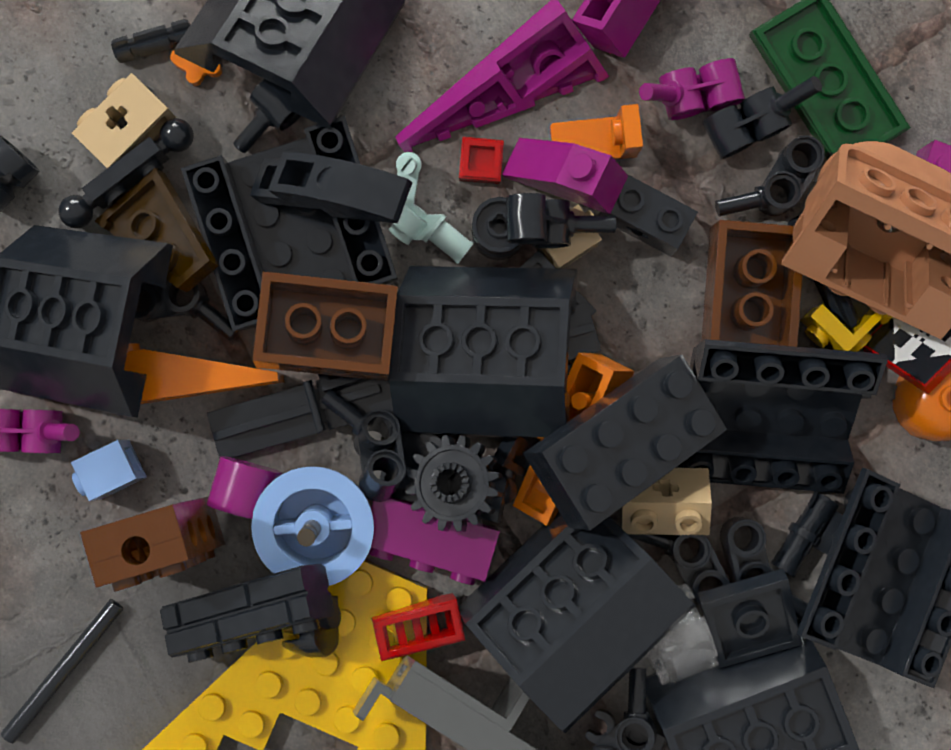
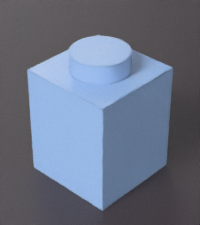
(107, 470)

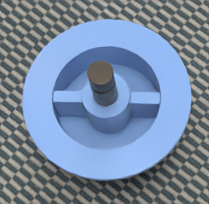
(313, 519)

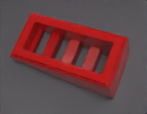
(437, 638)

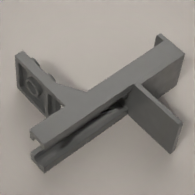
(450, 708)

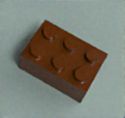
(748, 288)
(325, 326)

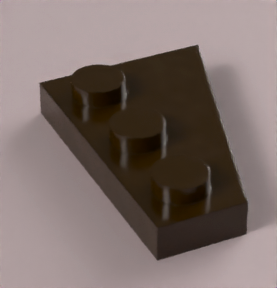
(157, 214)

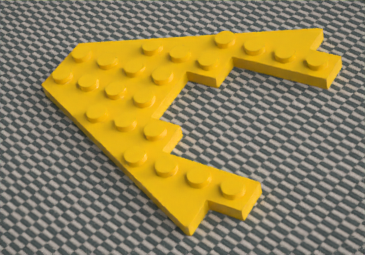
(312, 690)

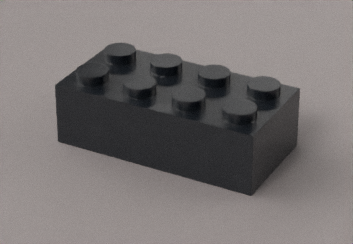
(625, 442)

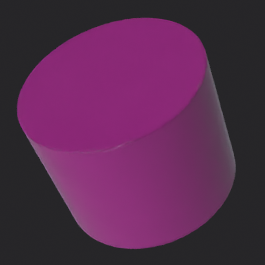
(239, 486)

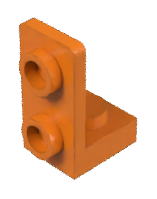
(610, 135)

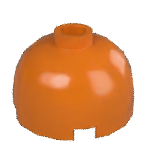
(922, 413)

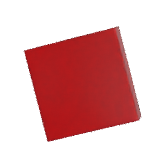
(481, 160)

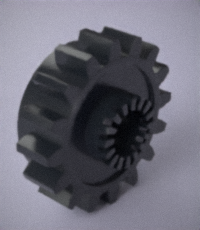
(432, 479)

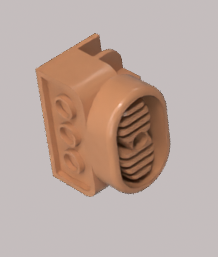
(880, 233)

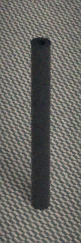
(61, 671)

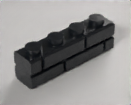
(247, 611)

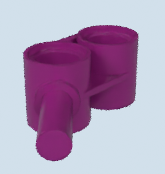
(692, 94)
(34, 431)

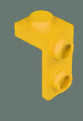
(828, 331)

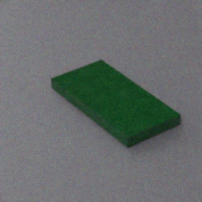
(853, 101)

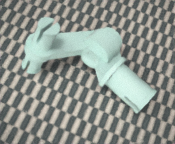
(417, 224)

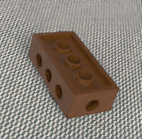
(152, 544)

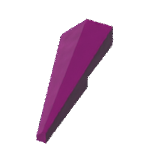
(532, 63)

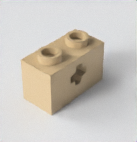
(126, 99)
(672, 505)

